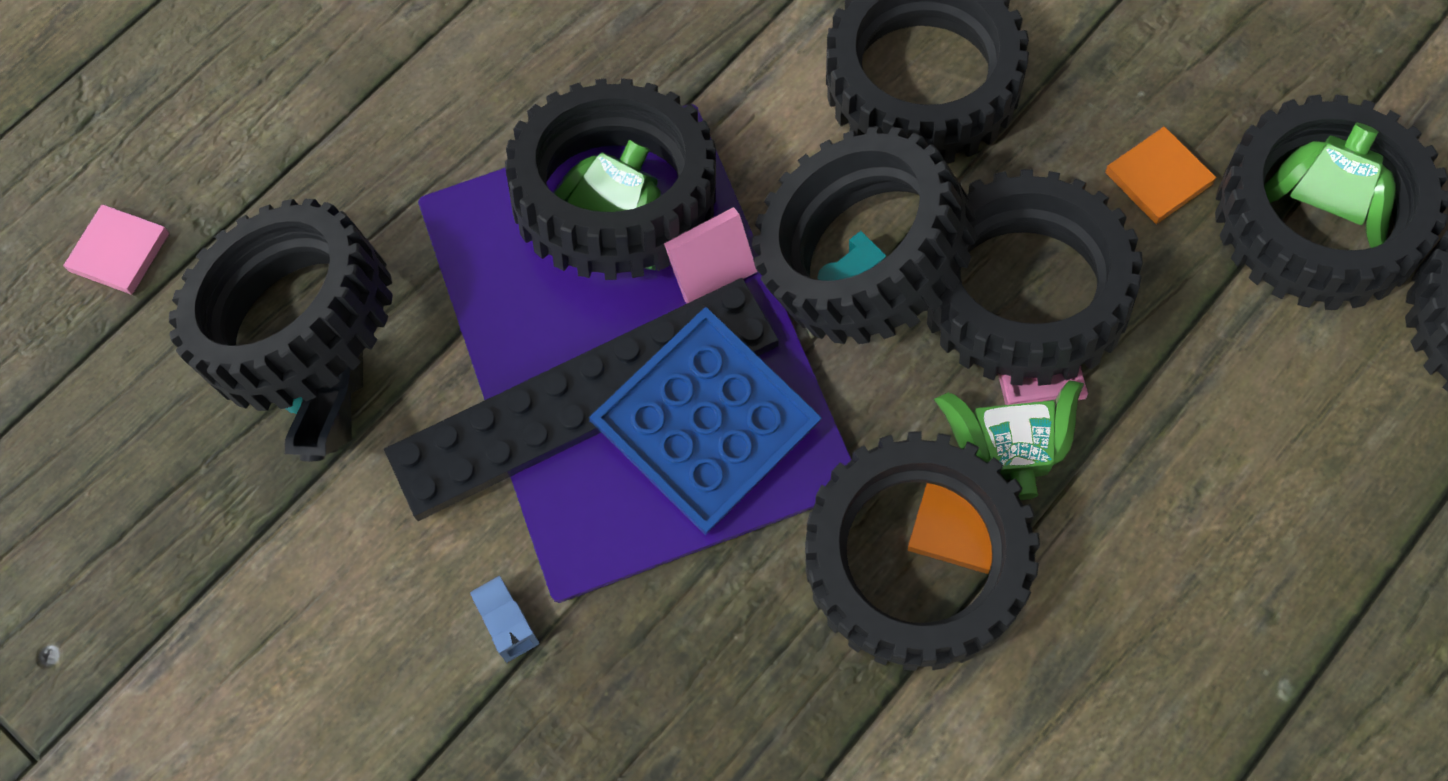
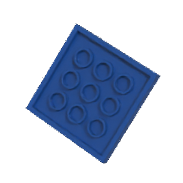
(705, 420)

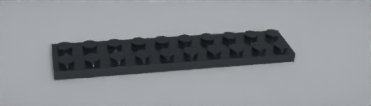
(551, 408)

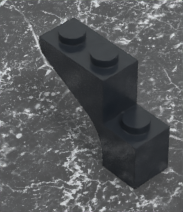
(325, 420)

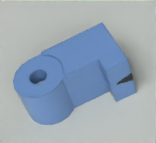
(504, 619)

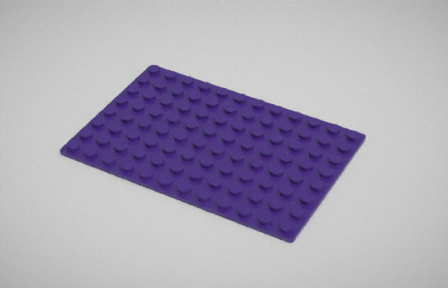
(520, 316)

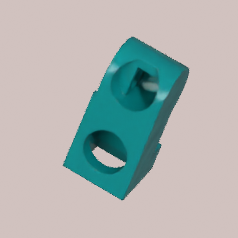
(861, 257)

